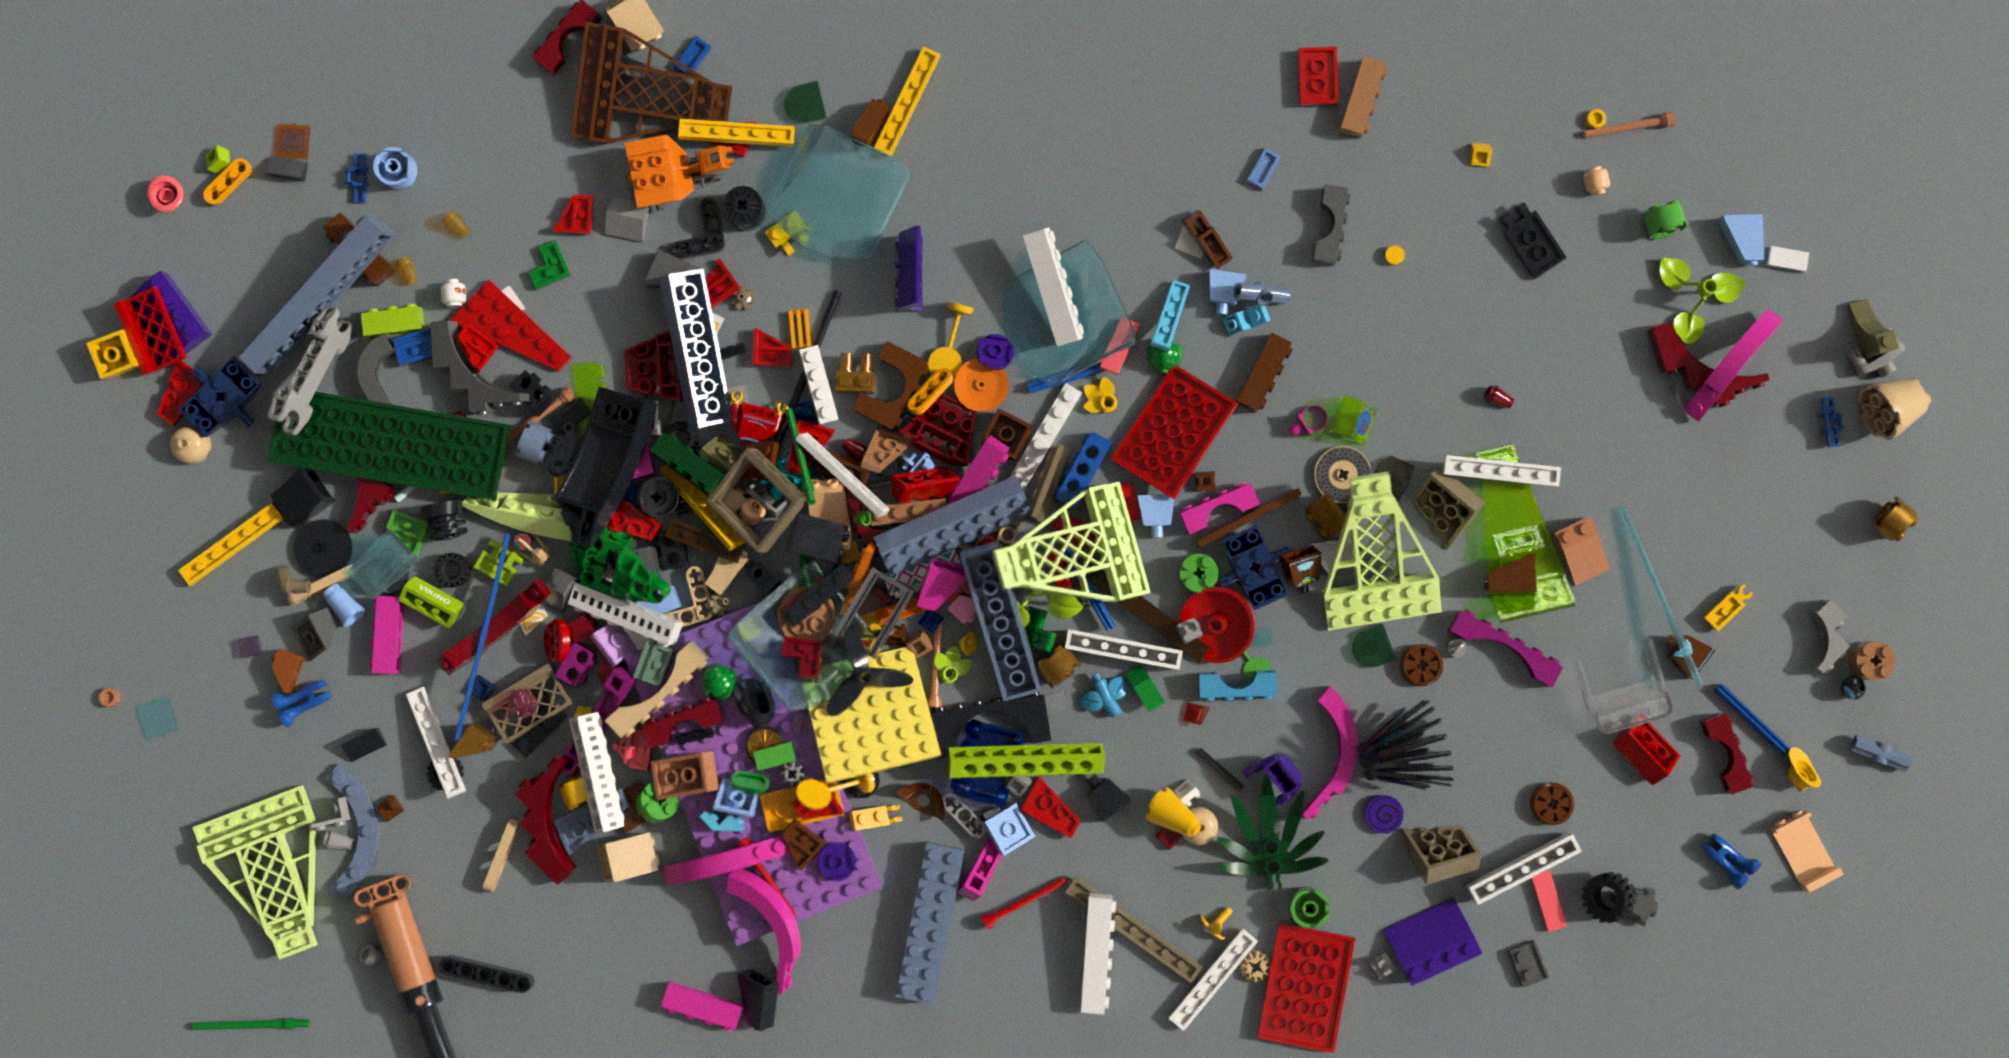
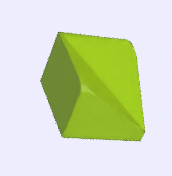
(218, 159)

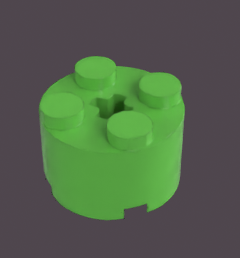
(1665, 220)
(1190, 565)
(651, 810)
(1307, 918)

